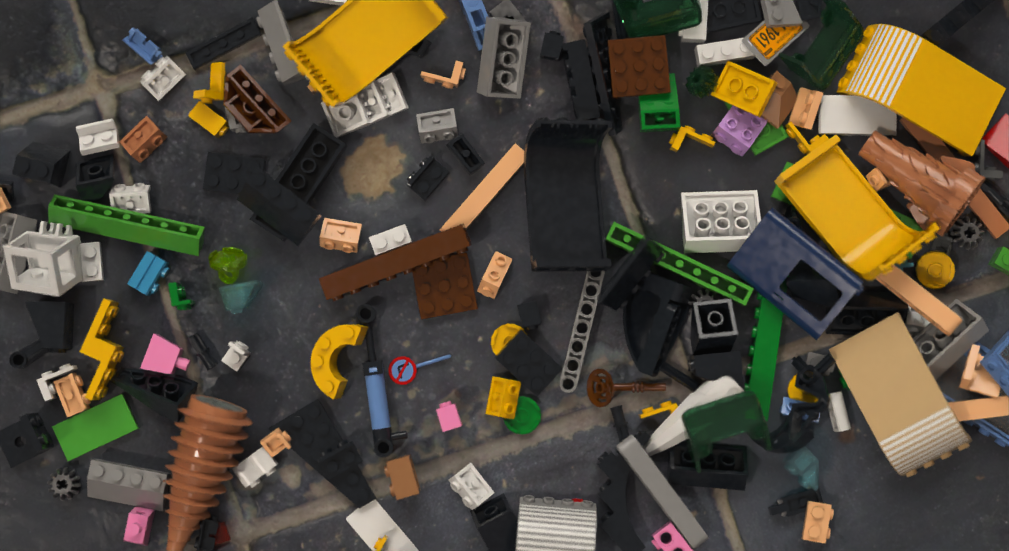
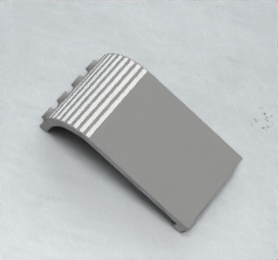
(556, 525)

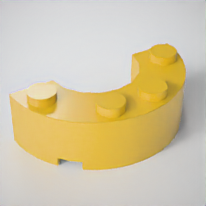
(325, 357)

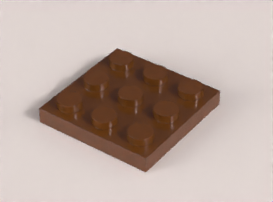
(639, 66)
(444, 287)

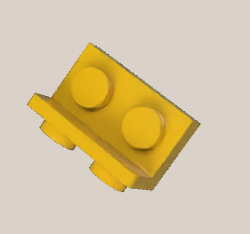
(503, 397)

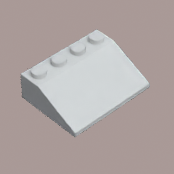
(718, 220)

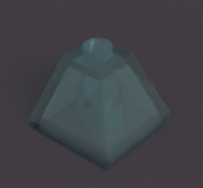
(239, 295)

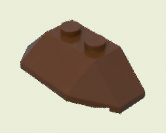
(251, 104)

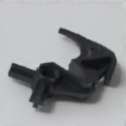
(811, 382)

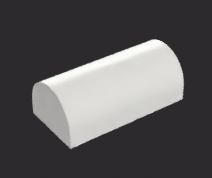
(838, 412)

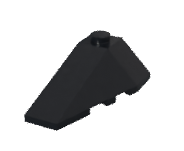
(157, 391)

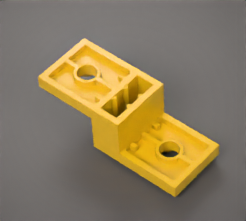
(102, 349)

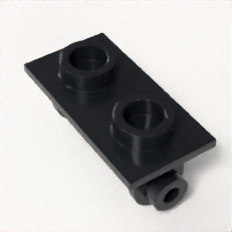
(791, 215)
(207, 526)

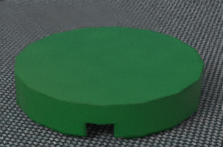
(526, 416)

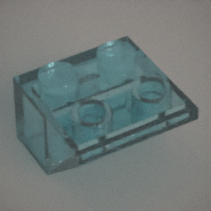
(804, 466)

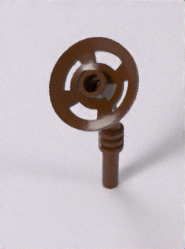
(609, 386)

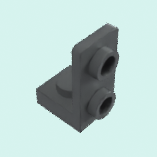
(989, 173)

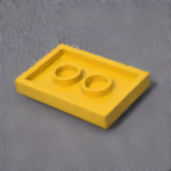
(744, 89)

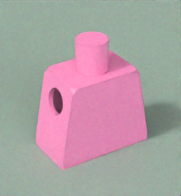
(164, 356)
(139, 526)

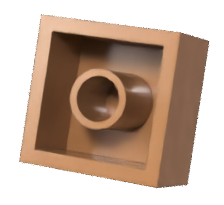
(403, 477)

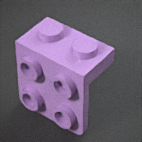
(739, 130)

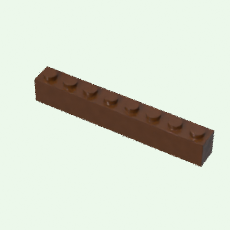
(395, 261)

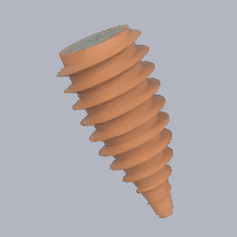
(201, 463)

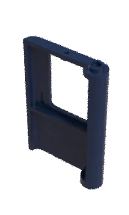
(774, 252)

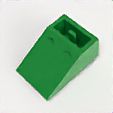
(660, 111)

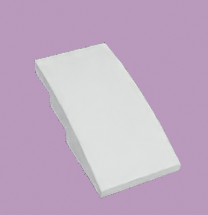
(369, 106)
(854, 116)

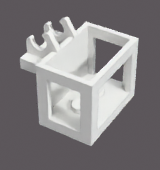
(50, 258)

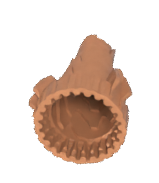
(934, 188)

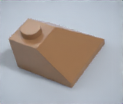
(780, 102)

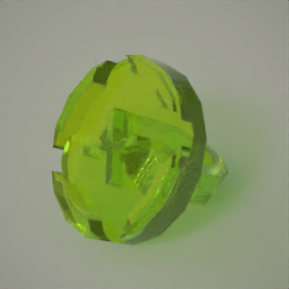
(227, 260)

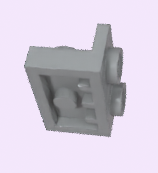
(437, 125)

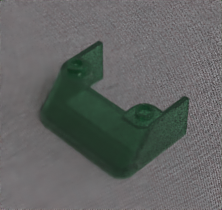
(658, 16)
(830, 47)
(723, 420)

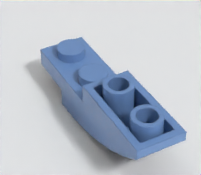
(476, 18)

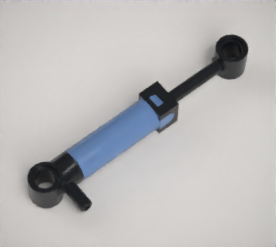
(376, 391)

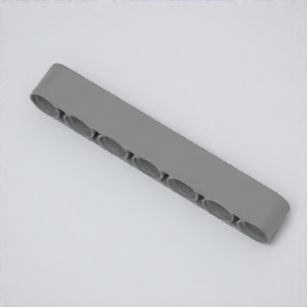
(575, 335)
(662, 492)

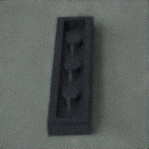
(223, 43)

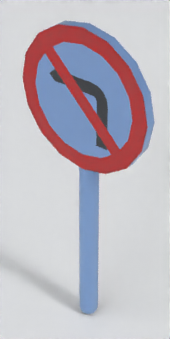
(403, 369)

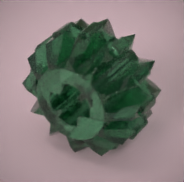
(701, 81)

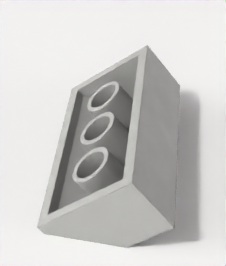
(276, 35)
(503, 57)
(10, 228)
(943, 350)
(127, 484)

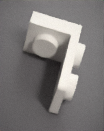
(236, 355)
(47, 388)

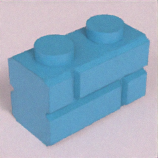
(149, 273)

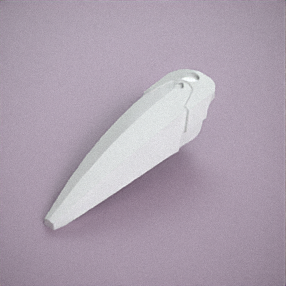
(671, 430)

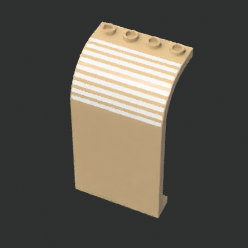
(899, 396)

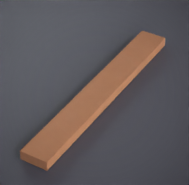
(980, 204)

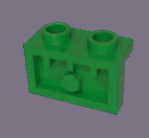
(177, 294)

